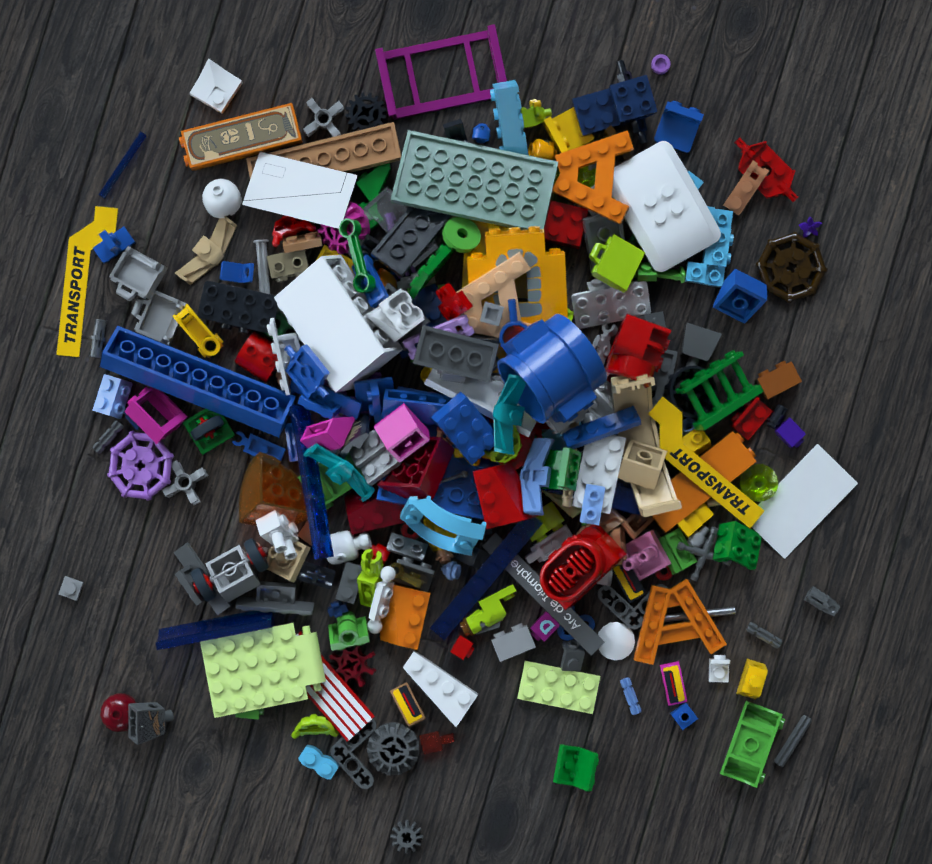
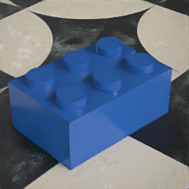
(465, 427)

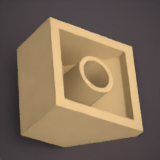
(642, 464)

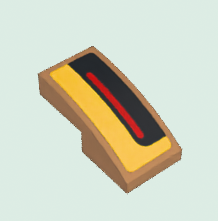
(408, 704)

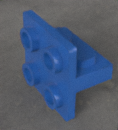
(372, 395)

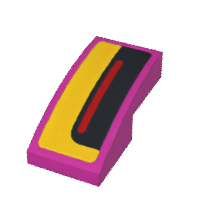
(673, 683)

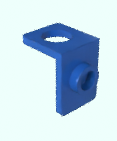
(236, 272)

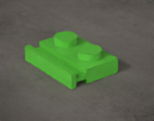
(678, 558)

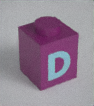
(544, 627)

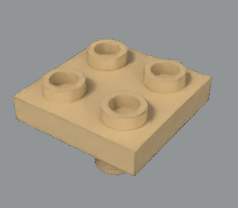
(287, 568)

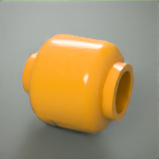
(542, 149)

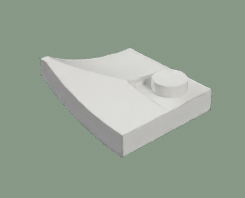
(215, 86)

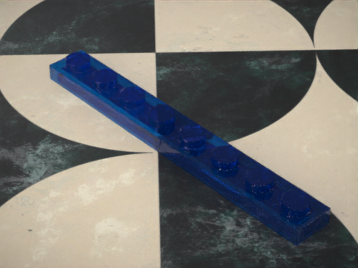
(311, 487)
(485, 576)

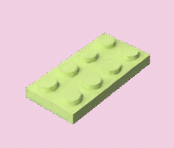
(558, 688)

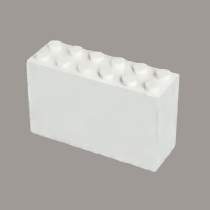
(334, 322)

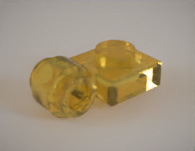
(412, 578)

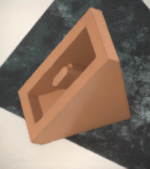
(635, 524)

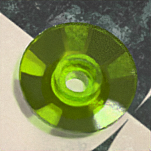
(762, 474)

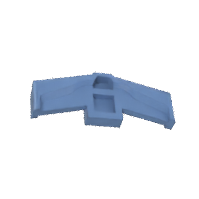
(535, 475)

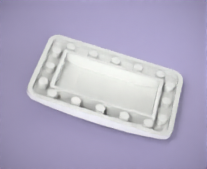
(664, 207)

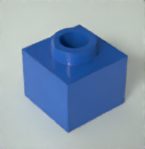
(677, 713)

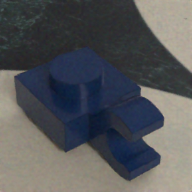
(337, 608)

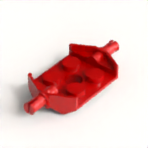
(780, 176)

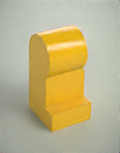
(695, 520)

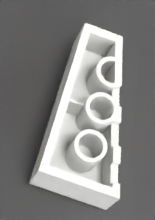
(442, 688)

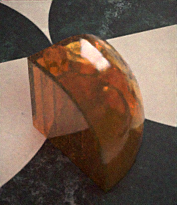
(269, 488)

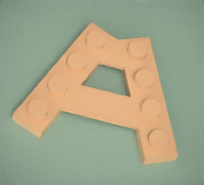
(500, 279)

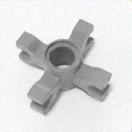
(315, 125)
(180, 476)

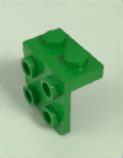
(737, 544)
(576, 767)

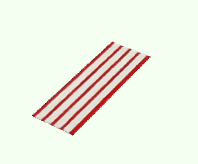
(339, 703)

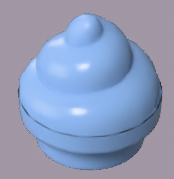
(451, 570)

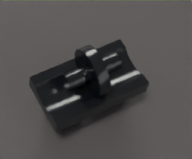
(316, 575)

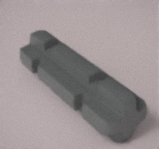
(107, 437)
(764, 635)

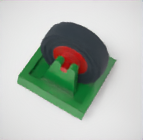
(208, 430)

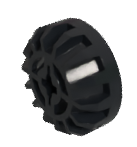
(683, 374)

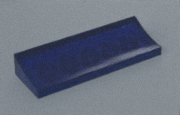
(214, 628)

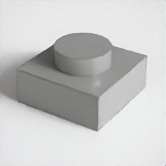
(491, 313)
(71, 588)

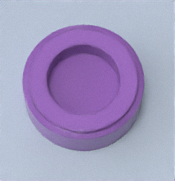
(660, 64)

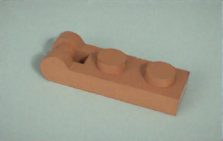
(745, 188)

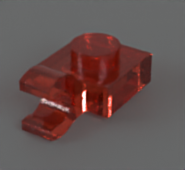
(433, 741)

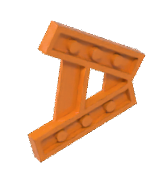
(600, 198)
(654, 633)

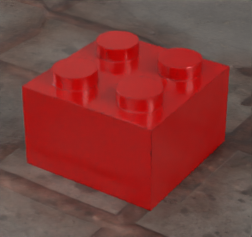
(564, 224)

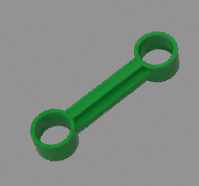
(357, 256)

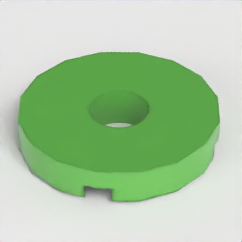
(465, 226)

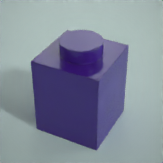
(790, 433)

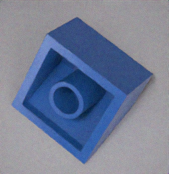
(740, 296)

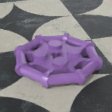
(131, 471)

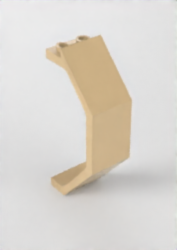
(632, 393)

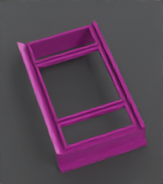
(446, 103)

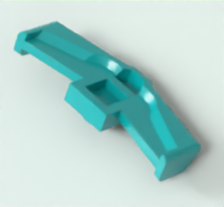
(507, 414)
(340, 470)

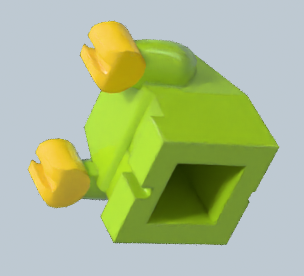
(535, 114)

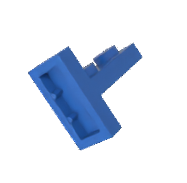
(113, 244)

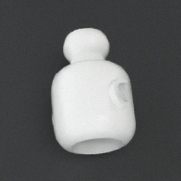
(347, 546)

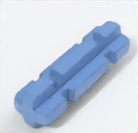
(630, 696)

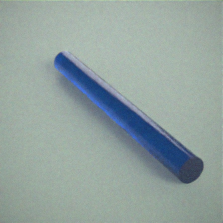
(122, 165)

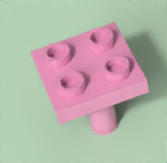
(645, 555)

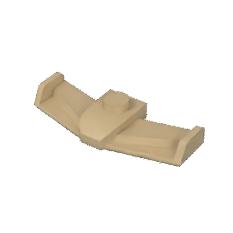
(208, 251)

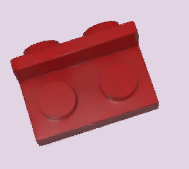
(750, 418)

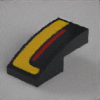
(629, 583)

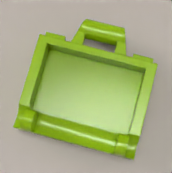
(616, 263)

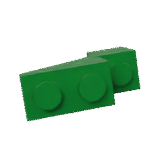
(372, 184)

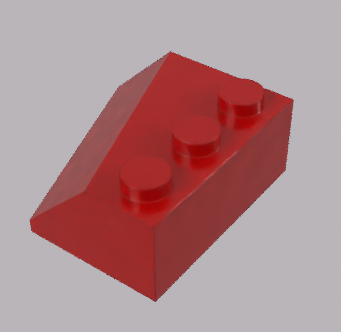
(500, 495)

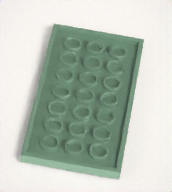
(474, 181)

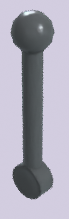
(464, 474)

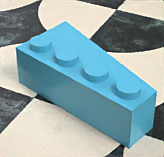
(509, 117)

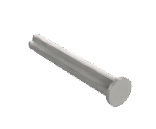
(263, 270)

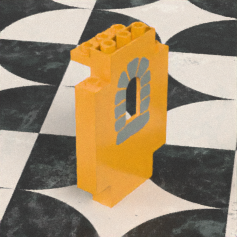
(544, 281)

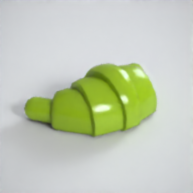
(502, 457)
(314, 725)

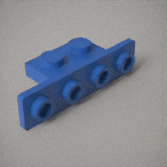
(332, 405)

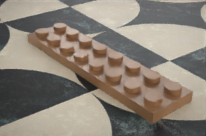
(347, 151)

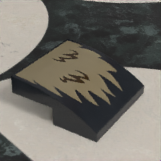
(356, 436)

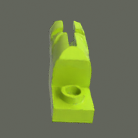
(369, 576)

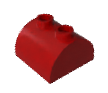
(257, 357)

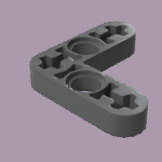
(629, 610)
(348, 748)

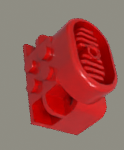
(637, 349)
(579, 565)

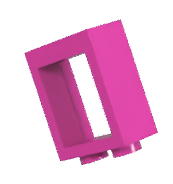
(163, 405)

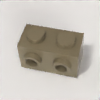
(287, 265)

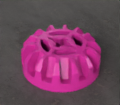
(337, 243)

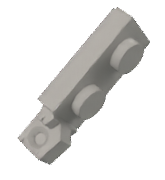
(542, 549)

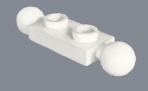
(381, 599)

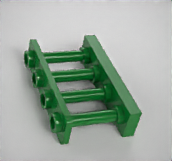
(733, 401)

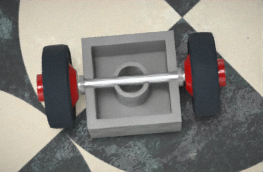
(231, 572)

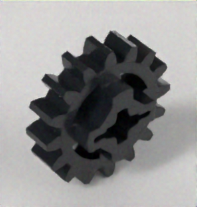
(373, 108)

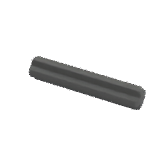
(793, 740)

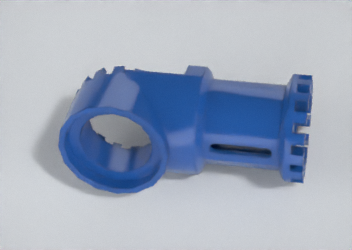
(480, 135)

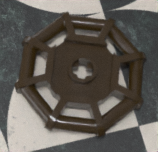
(802, 269)

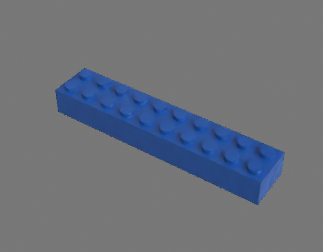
(197, 381)

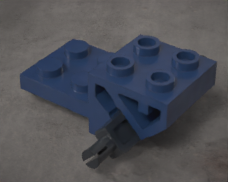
(617, 106)

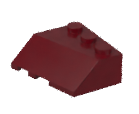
(420, 471)
(371, 513)

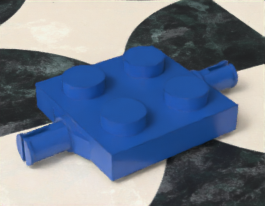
(307, 371)

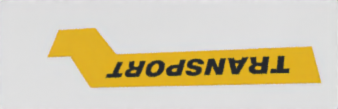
(76, 279)
(697, 469)

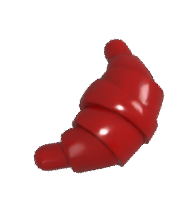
(288, 227)

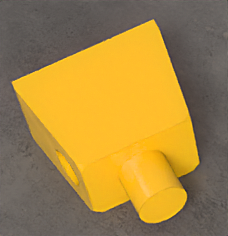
(752, 679)

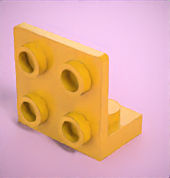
(565, 131)

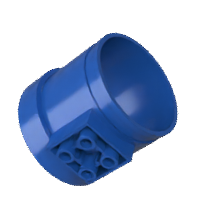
(557, 368)

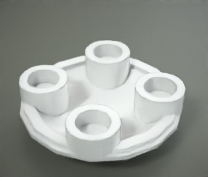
(618, 641)

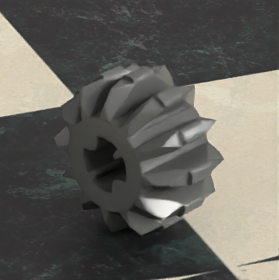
(413, 835)

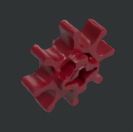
(353, 671)

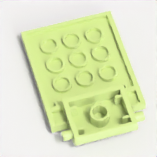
(262, 668)

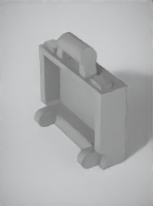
(138, 274)
(157, 317)

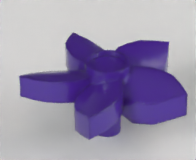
(810, 227)

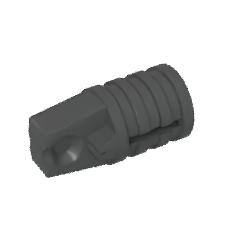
(821, 601)

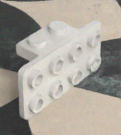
(608, 305)

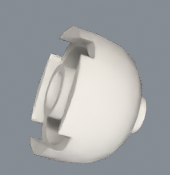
(221, 198)

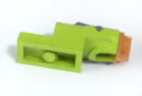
(490, 614)

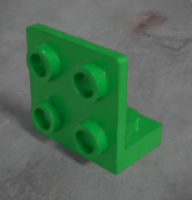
(564, 469)

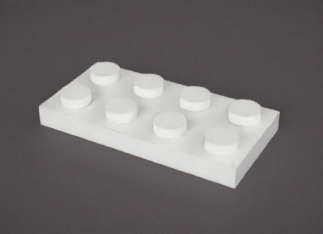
(600, 467)

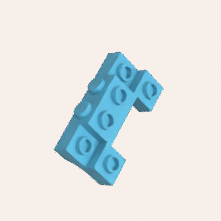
(714, 257)

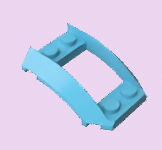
(466, 532)

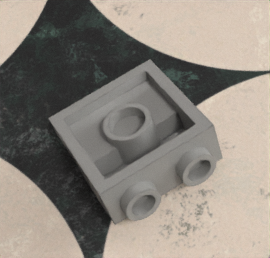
(373, 459)

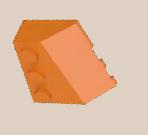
(405, 617)

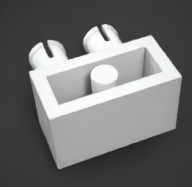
(279, 533)

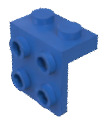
(678, 126)

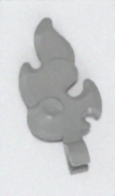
(602, 342)

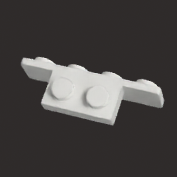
(278, 347)

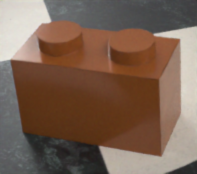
(778, 380)

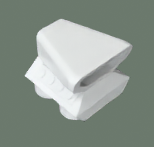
(396, 315)

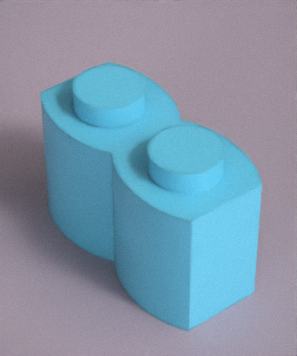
(314, 759)

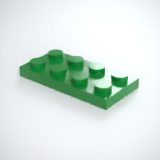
(434, 264)

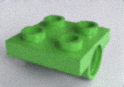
(348, 631)

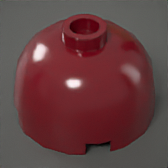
(115, 712)

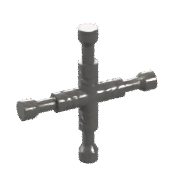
(702, 553)

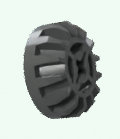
(395, 730)

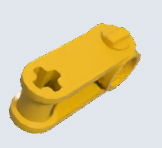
(198, 331)

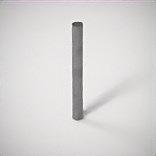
(712, 612)

